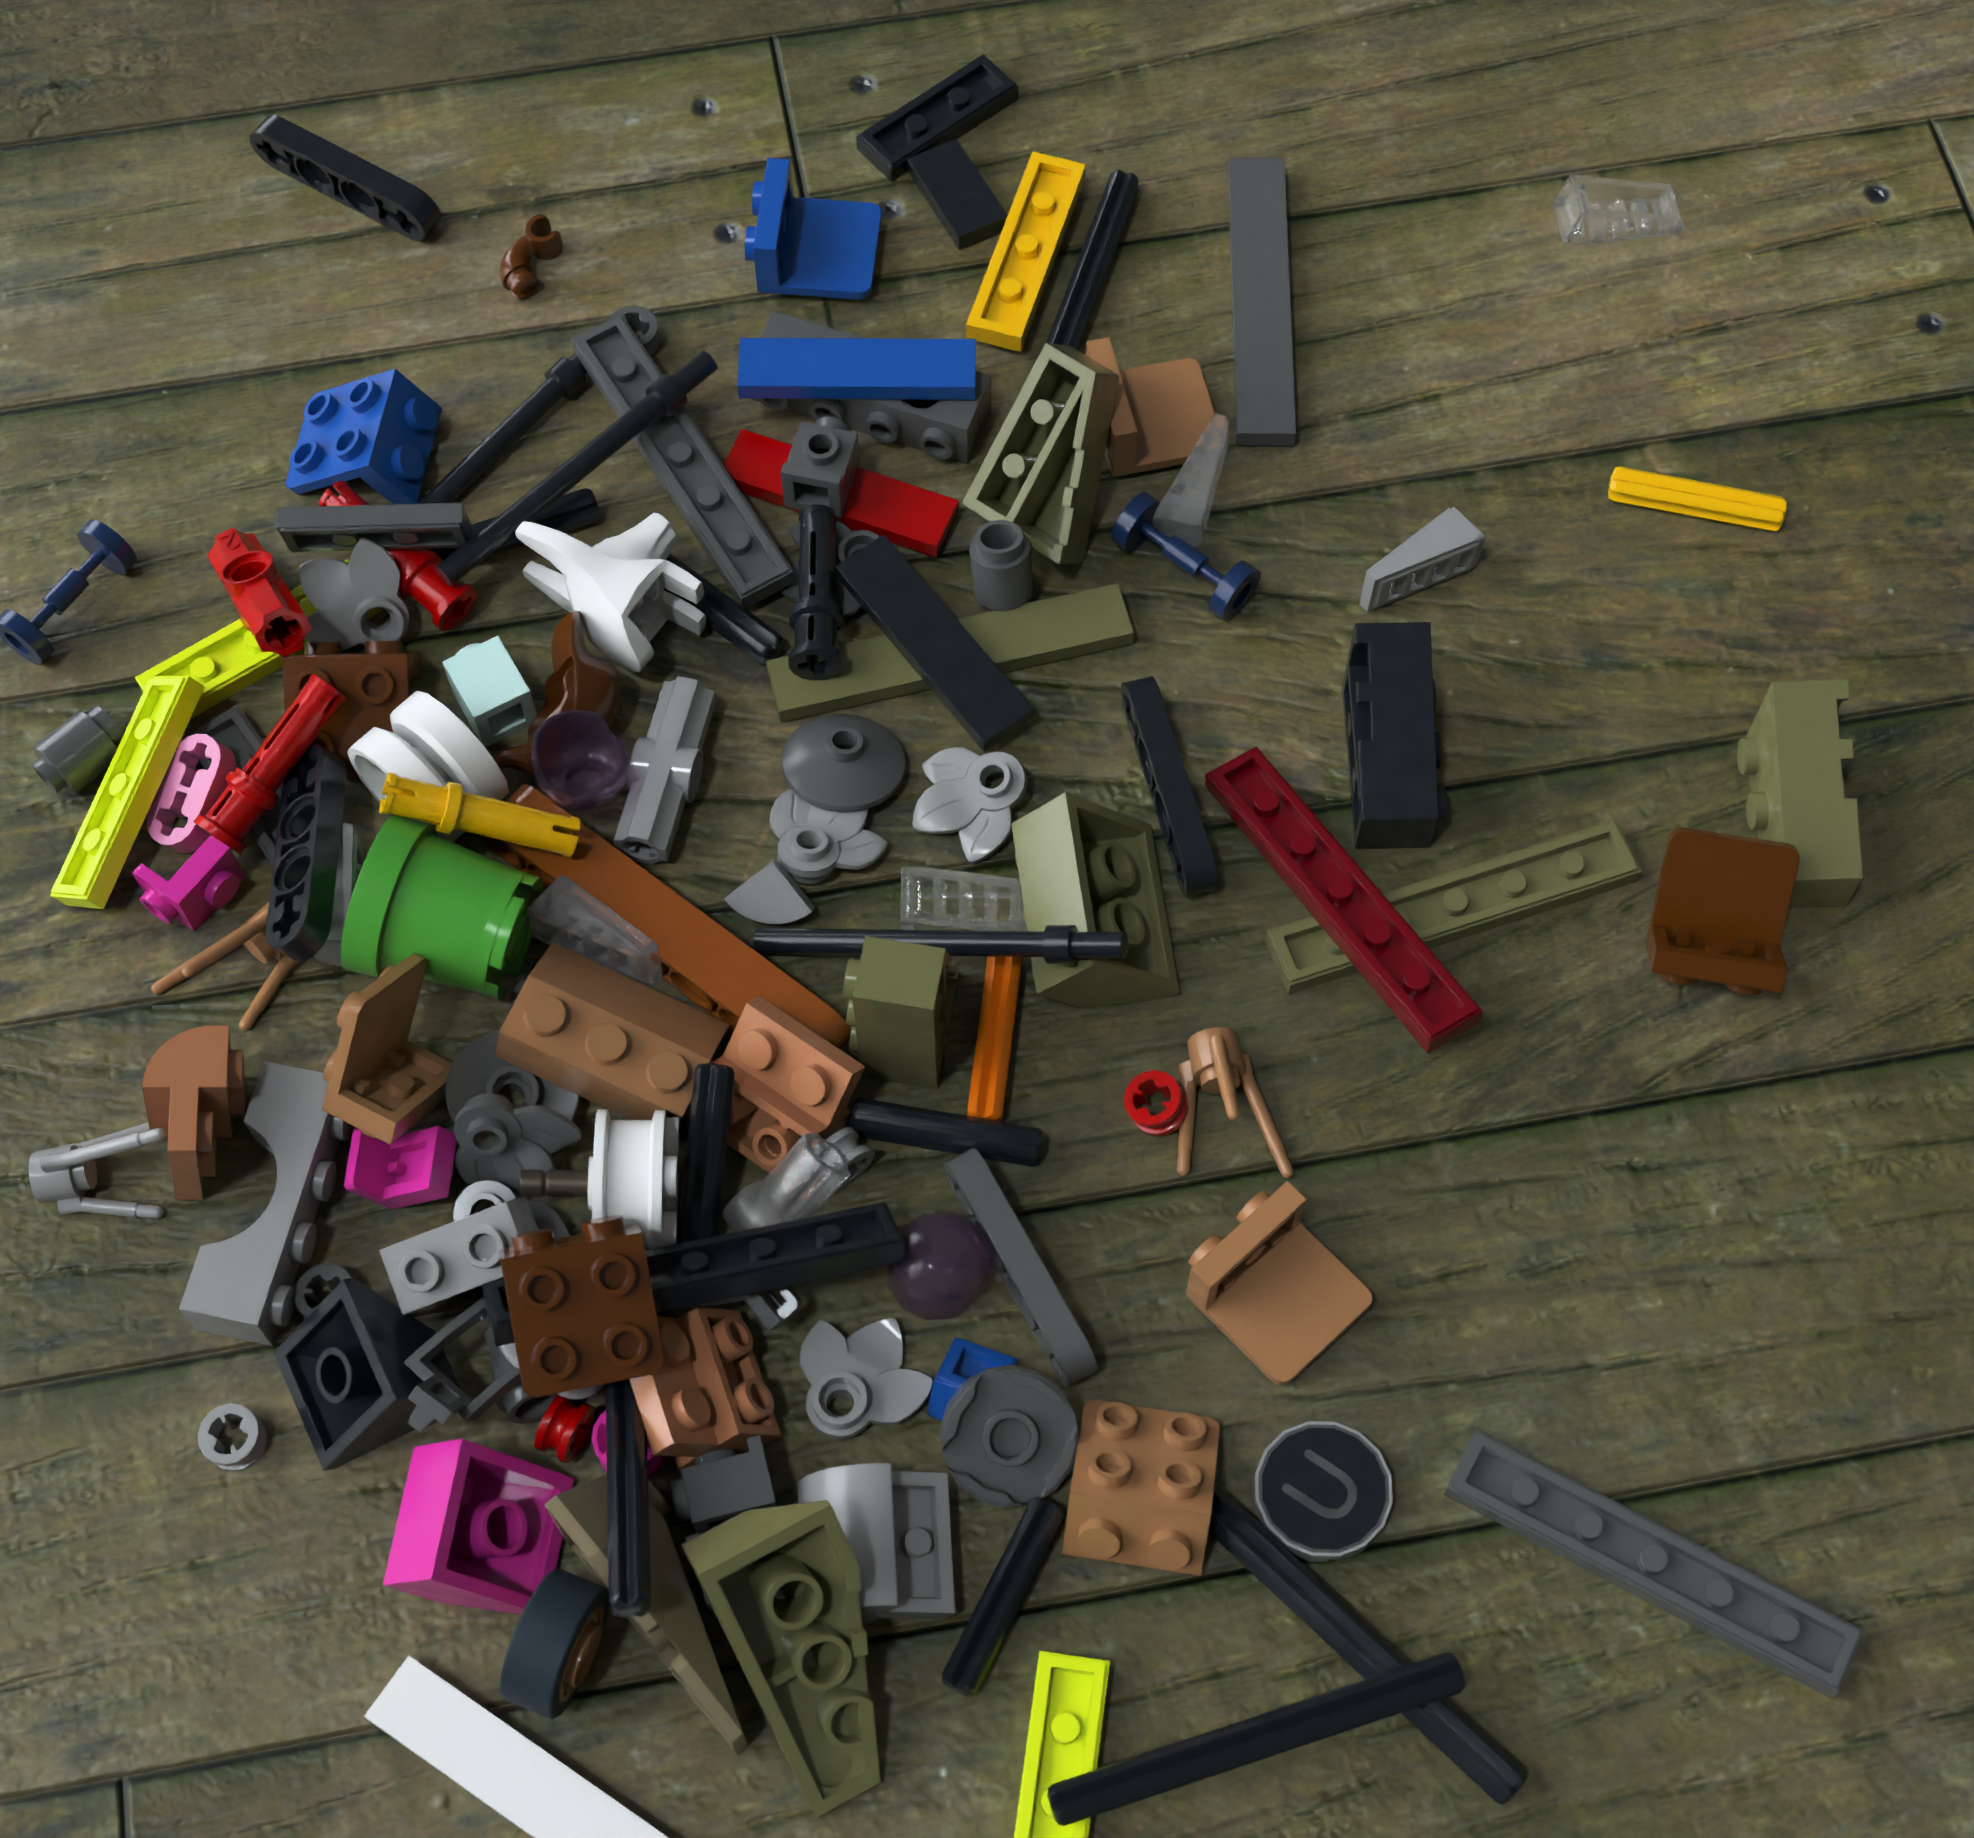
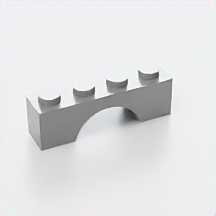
(246, 1282)

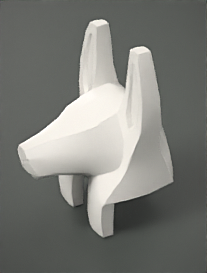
(617, 586)

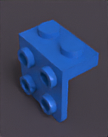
(810, 242)
(370, 431)

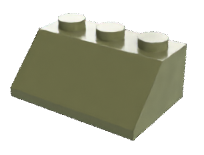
(1102, 876)

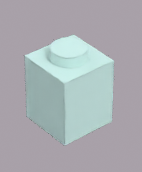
(490, 690)

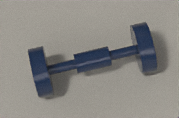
(106, 549)
(1232, 590)

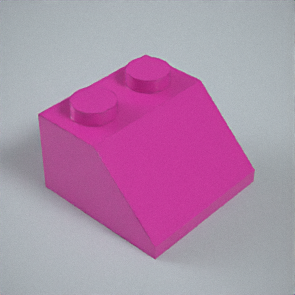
(474, 1527)

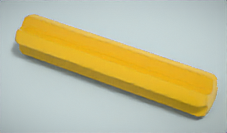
(1697, 498)

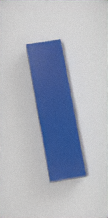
(857, 368)

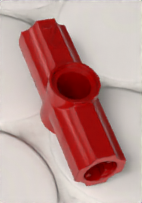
(259, 592)

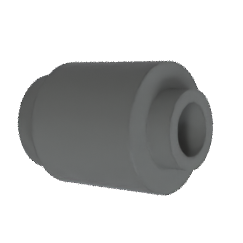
(1001, 566)
(77, 750)

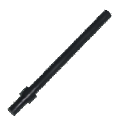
(561, 381)
(662, 398)
(1056, 943)

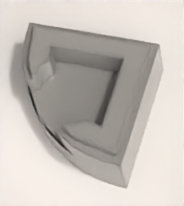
(770, 897)

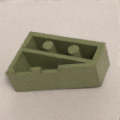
(1050, 454)
(1800, 788)
(900, 1009)

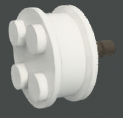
(627, 1176)

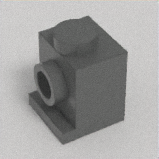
(821, 465)
(723, 1486)

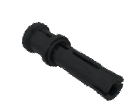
(816, 614)

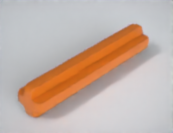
(994, 1038)

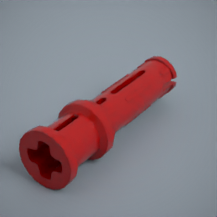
(417, 572)
(254, 787)

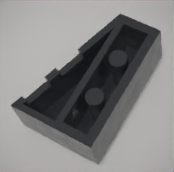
(1392, 736)

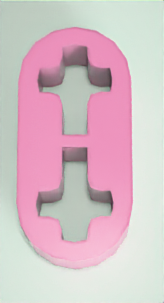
(189, 792)

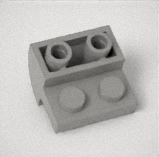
(897, 1534)

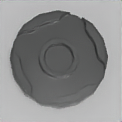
(1009, 1435)

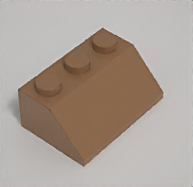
(607, 1037)

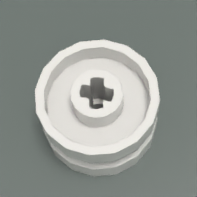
(430, 748)

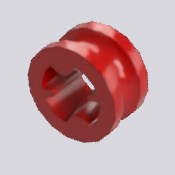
(1136, 1097)
(564, 1428)

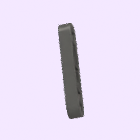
(1021, 1268)

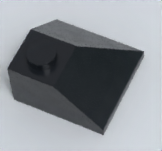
(352, 1372)

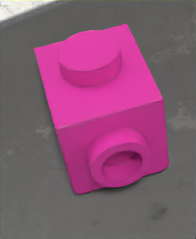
(196, 889)
(404, 1173)

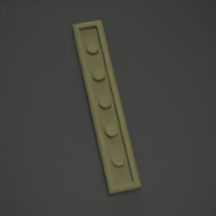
(1011, 638)
(1472, 900)

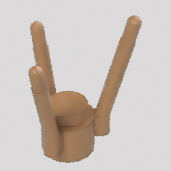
(253, 936)
(1219, 1069)

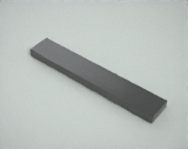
(1261, 303)
(686, 467)
(1655, 1564)

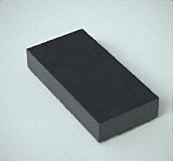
(957, 193)

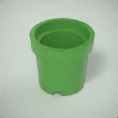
(441, 904)

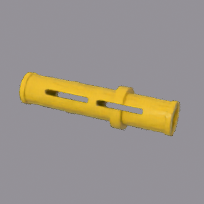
(455, 809)

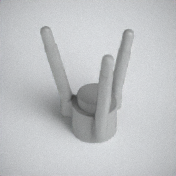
(70, 1169)

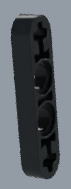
(345, 177)
(1169, 786)
(306, 855)

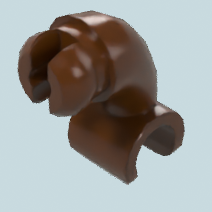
(515, 266)

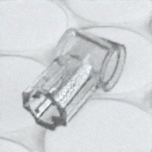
(793, 1188)

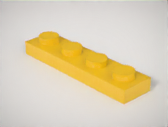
(1026, 251)

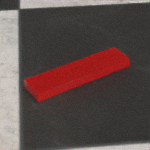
(875, 502)

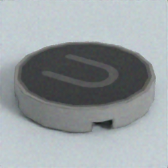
(1323, 1491)

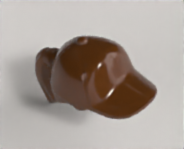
(577, 684)

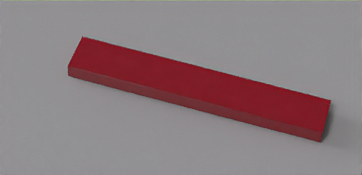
(1344, 900)

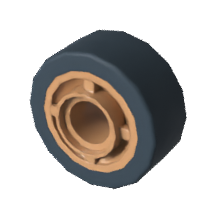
(554, 1643)

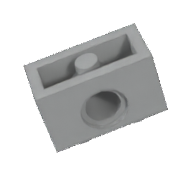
(454, 1255)

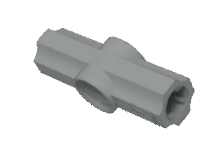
(665, 771)

